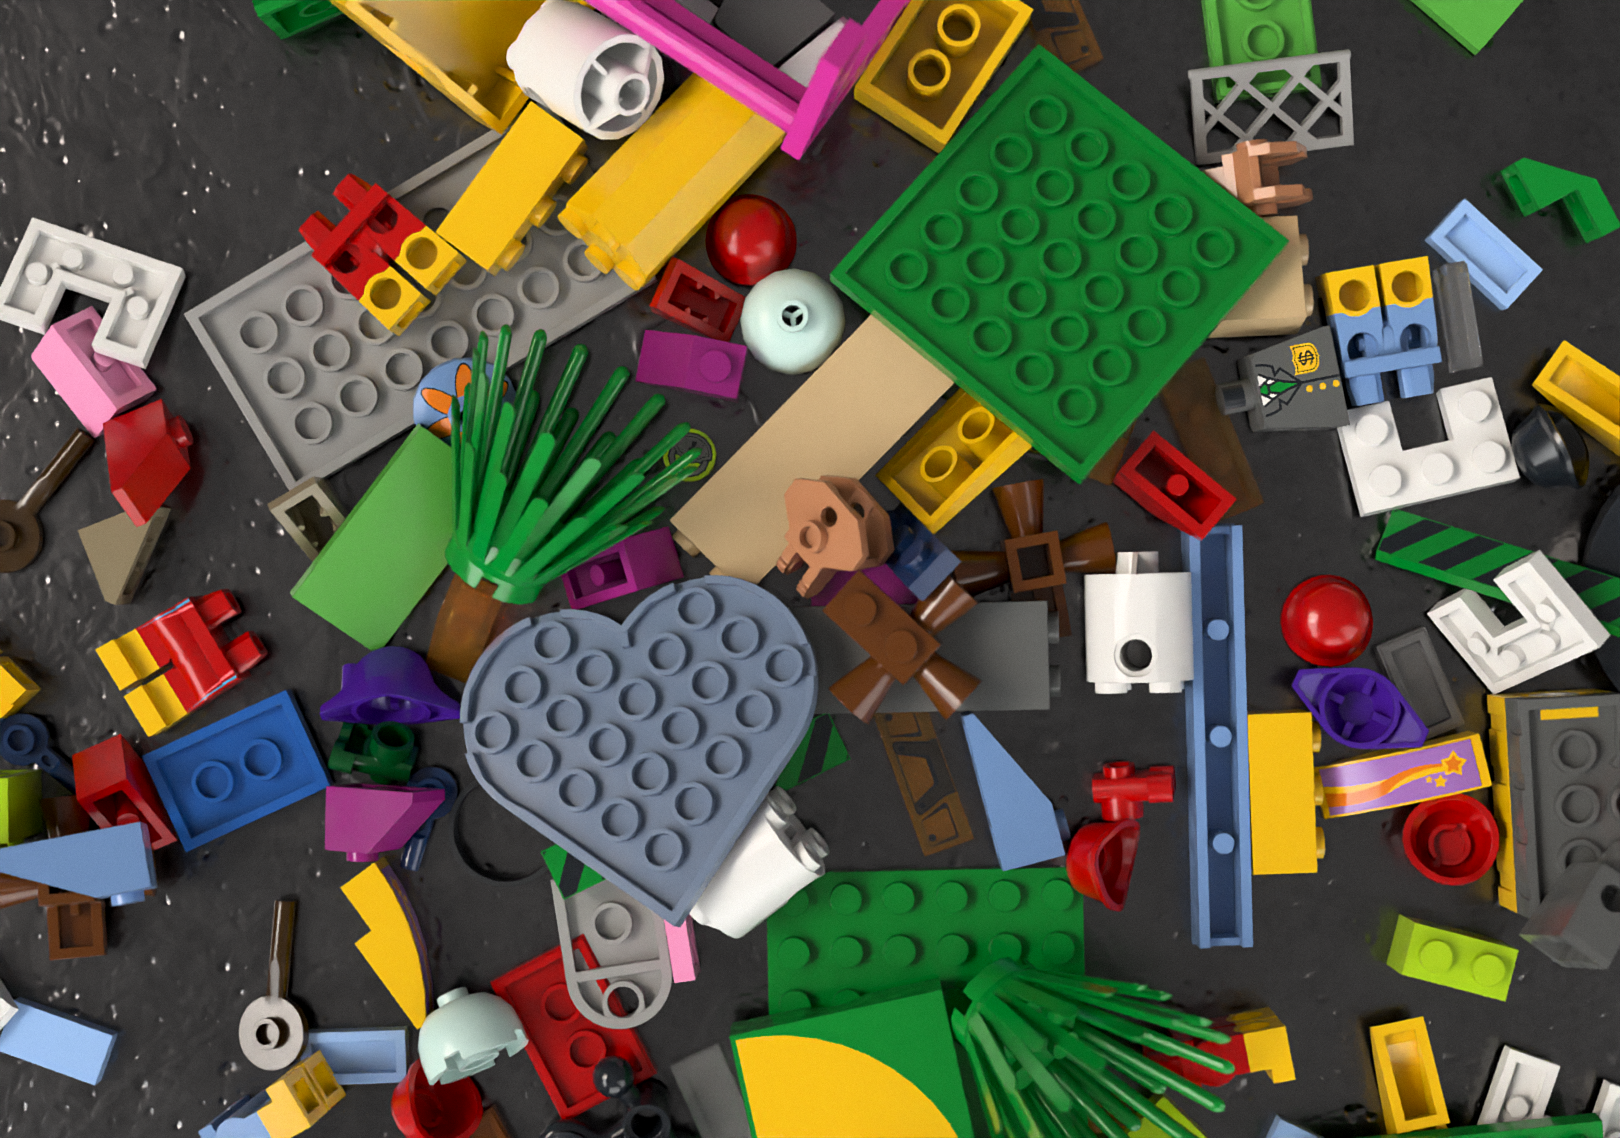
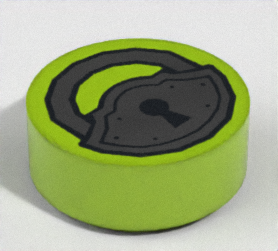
(705, 461)

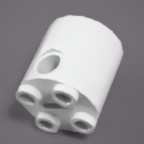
(587, 69)
(1142, 607)
(762, 868)

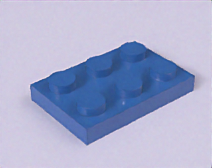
(238, 770)

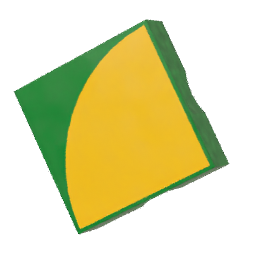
(854, 1069)

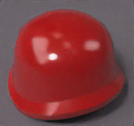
(750, 239)
(1327, 621)
(1451, 839)
(1103, 861)
(435, 1109)

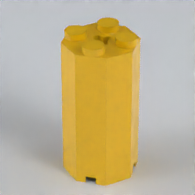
(668, 180)

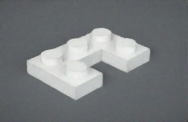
(133, 284)
(1471, 459)
(1550, 633)
(1524, 1088)

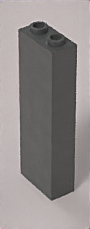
(993, 641)

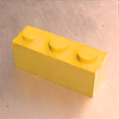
(514, 190)
(1284, 792)

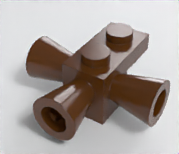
(1034, 560)
(900, 645)
(73, 919)

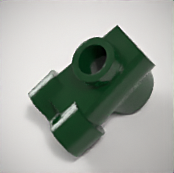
(382, 753)

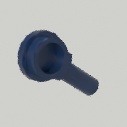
(28, 741)
(432, 778)

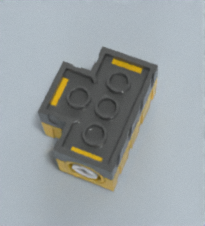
(1552, 786)

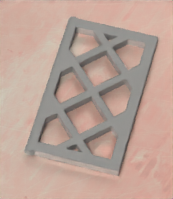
(1244, 72)

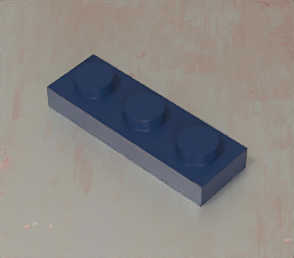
(918, 554)

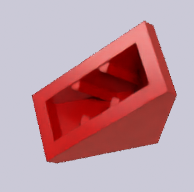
(697, 301)

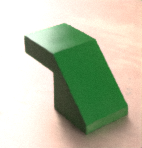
(1540, 184)

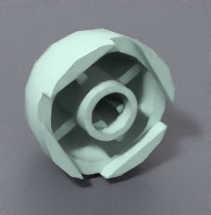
(792, 347)
(467, 1035)

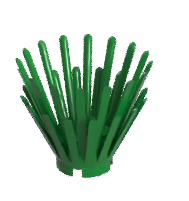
(517, 528)
(1028, 1036)

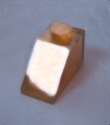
(464, 628)

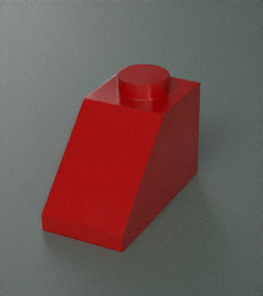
(146, 458)
(1173, 487)
(119, 790)

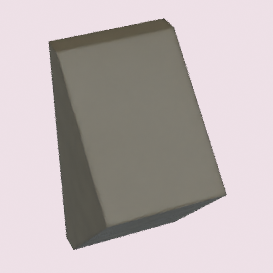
(310, 514)
(121, 552)

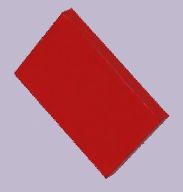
(563, 1040)

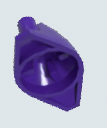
(389, 687)
(1360, 708)

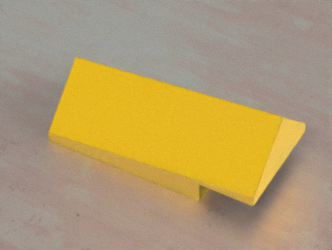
(951, 460)

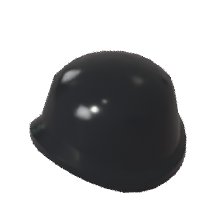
(1550, 449)

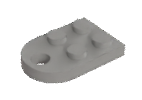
(628, 946)

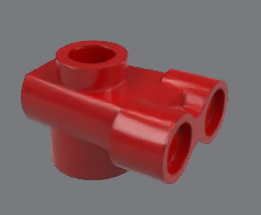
(1124, 789)

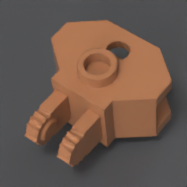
(1254, 176)
(832, 533)

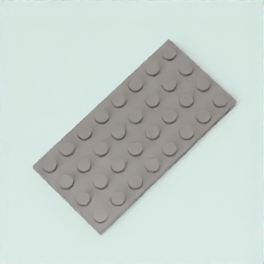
(333, 381)

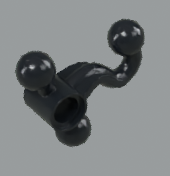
(615, 1079)

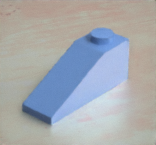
(1017, 811)
(93, 863)

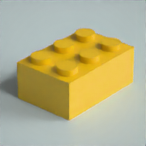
(940, 64)

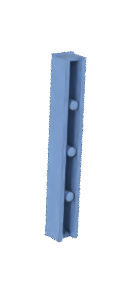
(1218, 742)

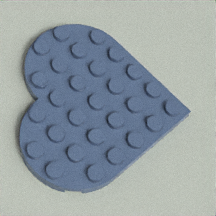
(645, 734)

